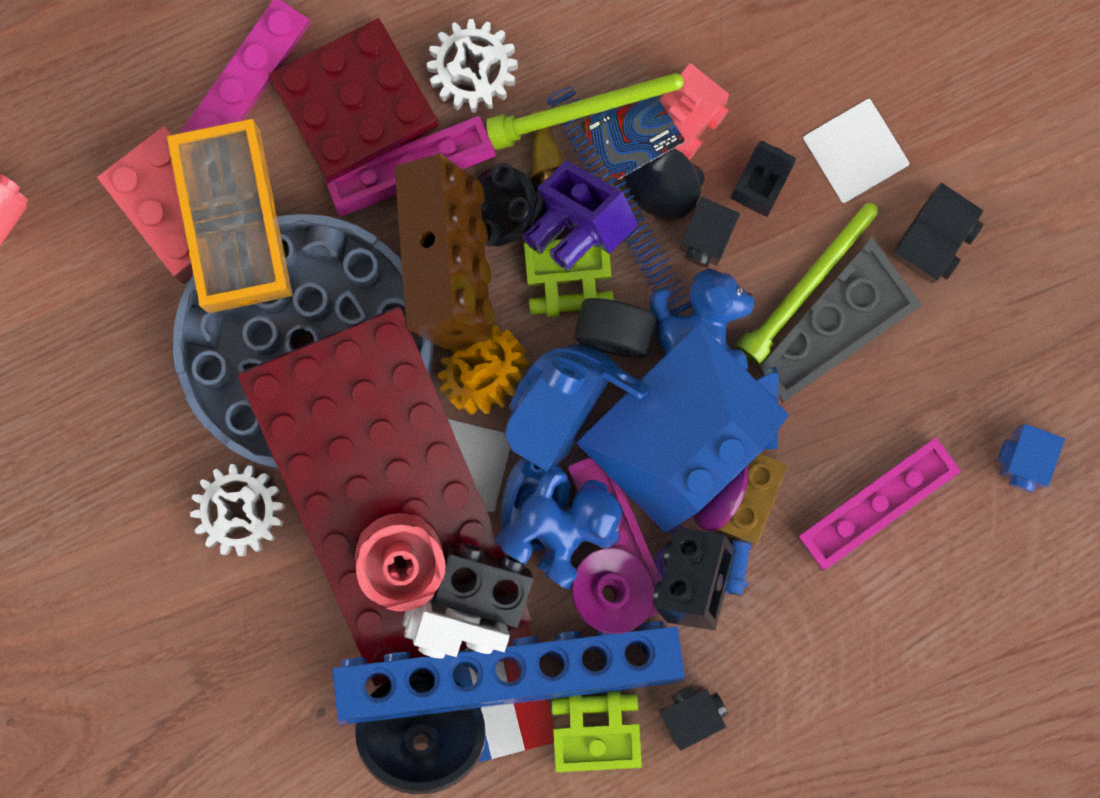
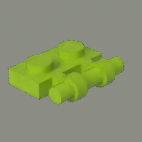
(544, 271)
(601, 745)

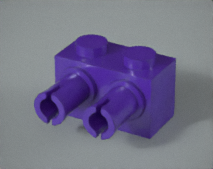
(587, 208)

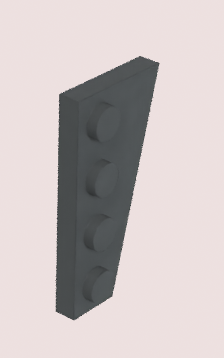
(847, 316)

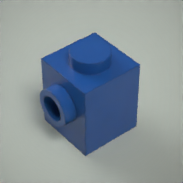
(1030, 457)

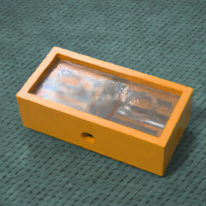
(229, 216)

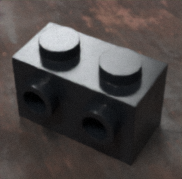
(694, 578)

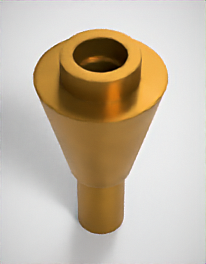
(546, 154)

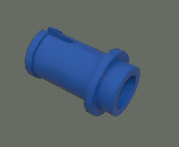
(738, 571)

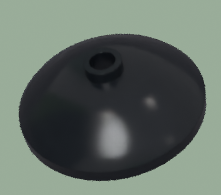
(452, 739)

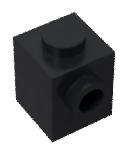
(708, 233)
(693, 716)

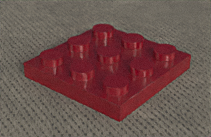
(353, 100)

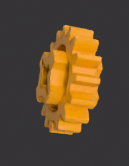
(483, 372)

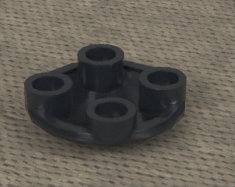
(666, 185)
(507, 203)

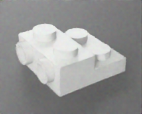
(442, 630)

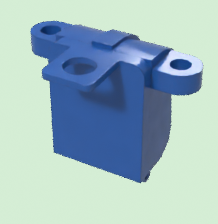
(558, 400)

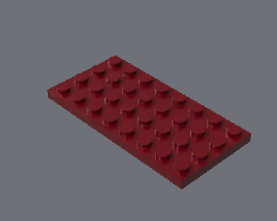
(364, 441)

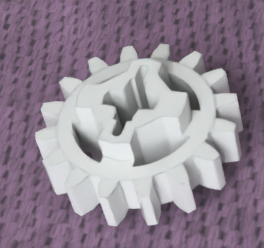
(486, 57)
(224, 524)

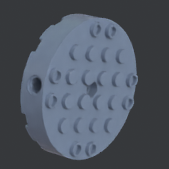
(335, 281)

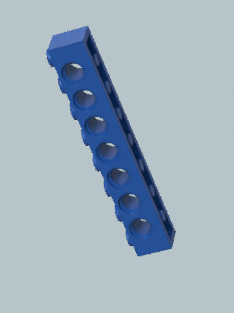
(661, 667)

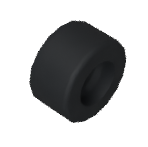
(615, 327)

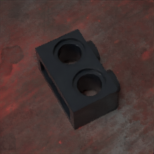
(478, 595)

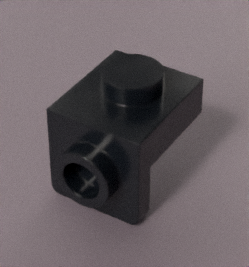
(763, 178)

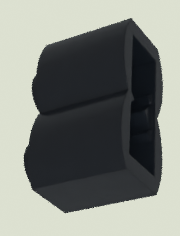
(938, 233)

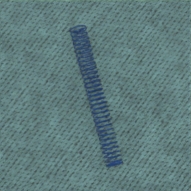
(561, 99)

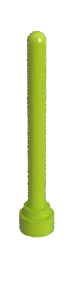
(506, 130)
(758, 342)

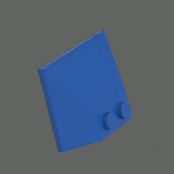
(687, 433)

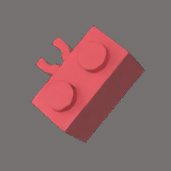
(695, 108)

